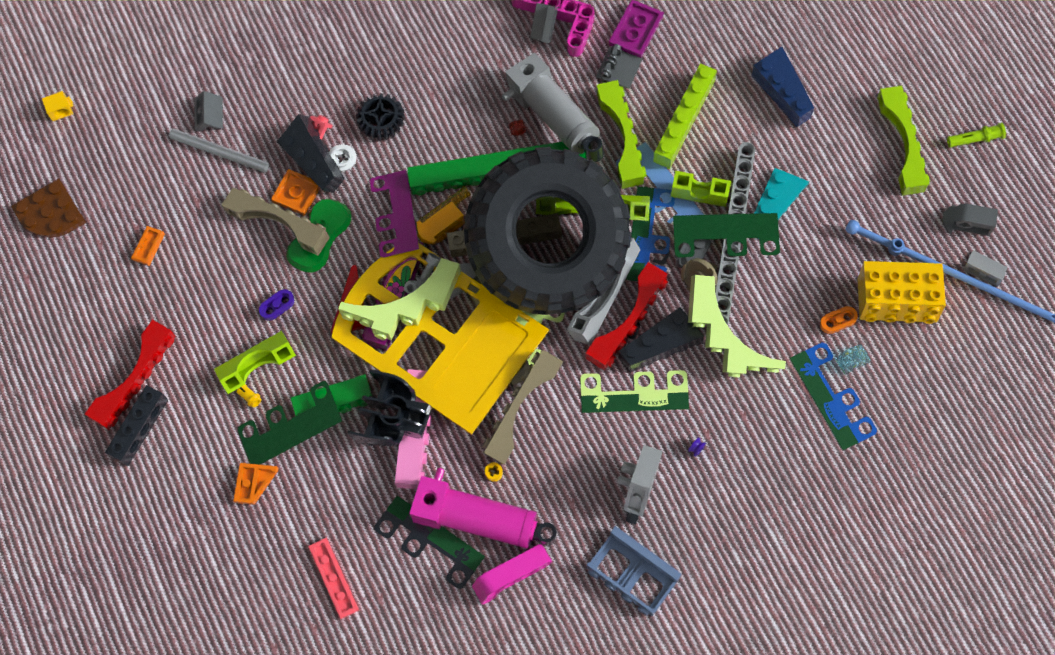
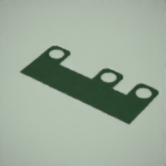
(726, 226)
(290, 433)

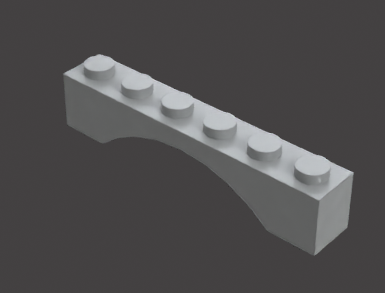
(590, 318)

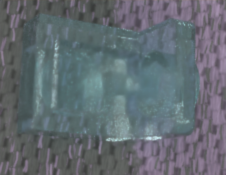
(852, 359)

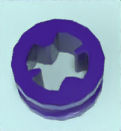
(697, 447)

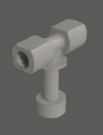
(433, 261)

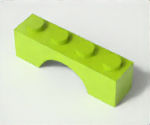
(236, 370)

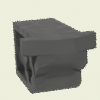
(970, 219)

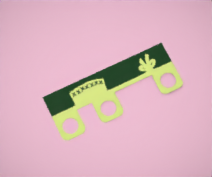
(639, 400)

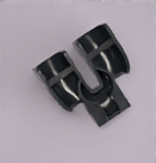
(389, 430)

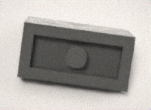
(543, 22)
(208, 111)

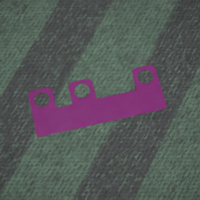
(402, 217)

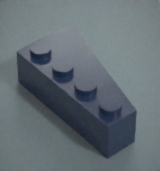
(783, 86)

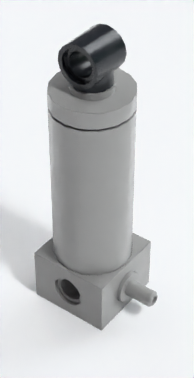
(533, 86)

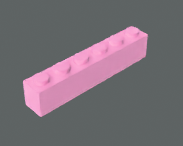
(412, 453)

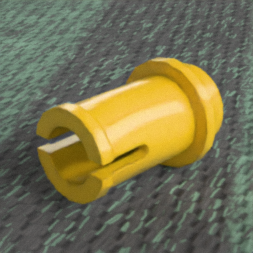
(249, 396)

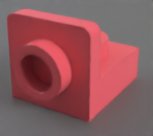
(321, 124)

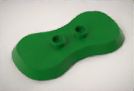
(336, 219)

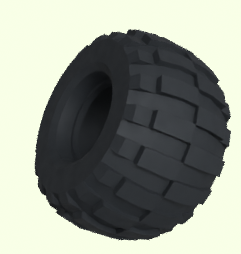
(493, 240)

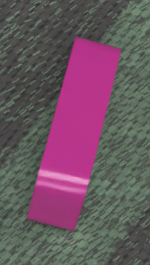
(511, 572)

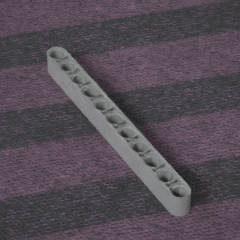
(741, 196)

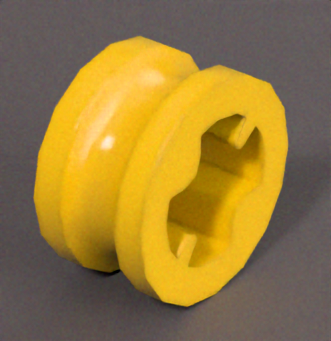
(495, 477)

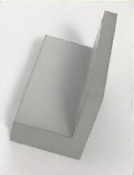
(985, 268)

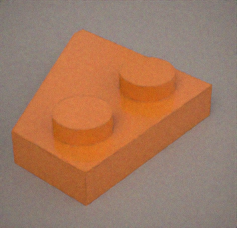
(252, 482)

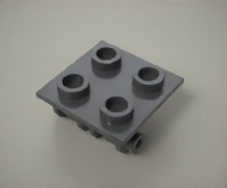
(619, 66)

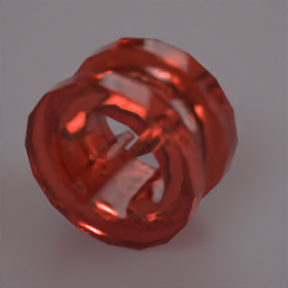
(517, 127)

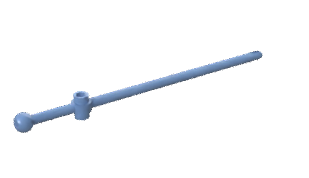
(897, 247)

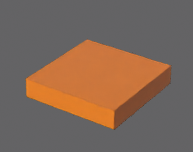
(295, 192)

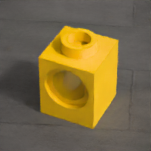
(58, 105)

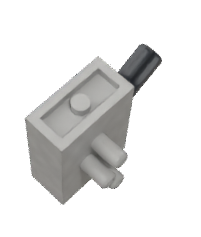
(641, 482)

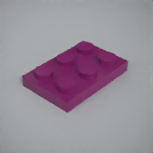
(636, 28)

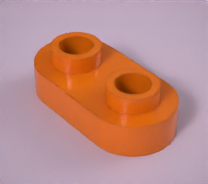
(837, 319)

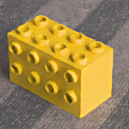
(901, 292)

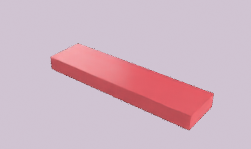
(333, 578)

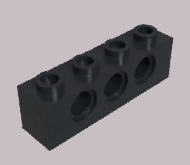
(136, 425)

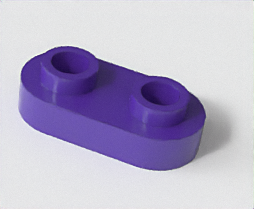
(275, 303)

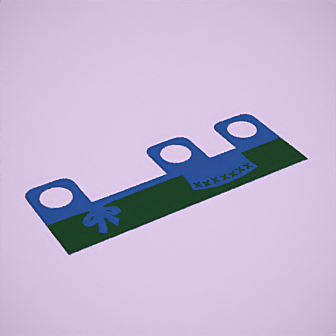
(643, 230)
(830, 404)

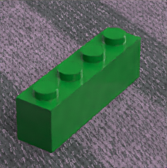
(345, 394)

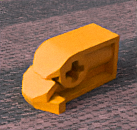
(441, 223)

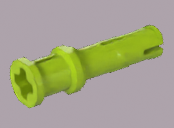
(985, 135)

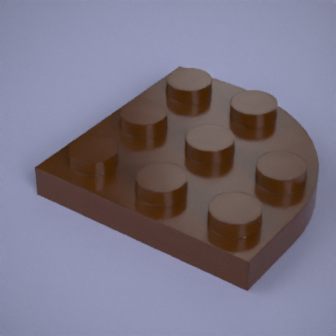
(49, 211)

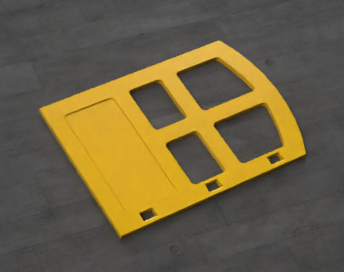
(475, 360)

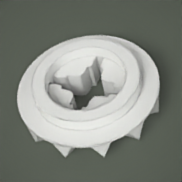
(339, 151)

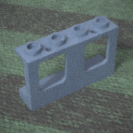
(641, 562)

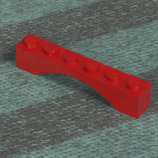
(605, 347)
(108, 407)

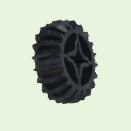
(389, 122)

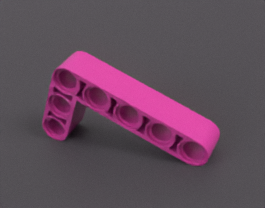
(575, 17)

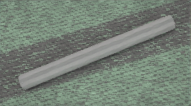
(219, 150)

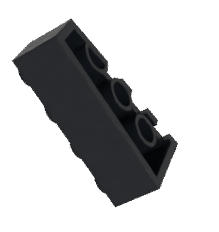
(306, 148)
(659, 342)

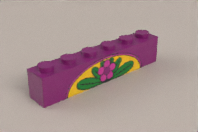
(394, 283)

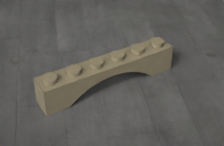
(244, 206)
(501, 443)

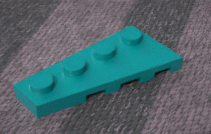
(780, 192)

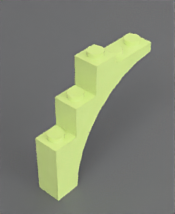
(409, 309)
(705, 310)

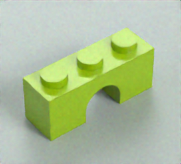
(688, 188)

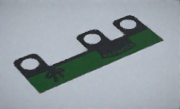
(464, 556)

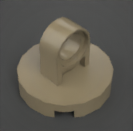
(698, 267)

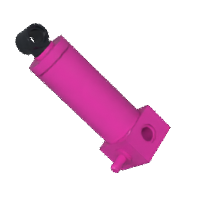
(476, 514)

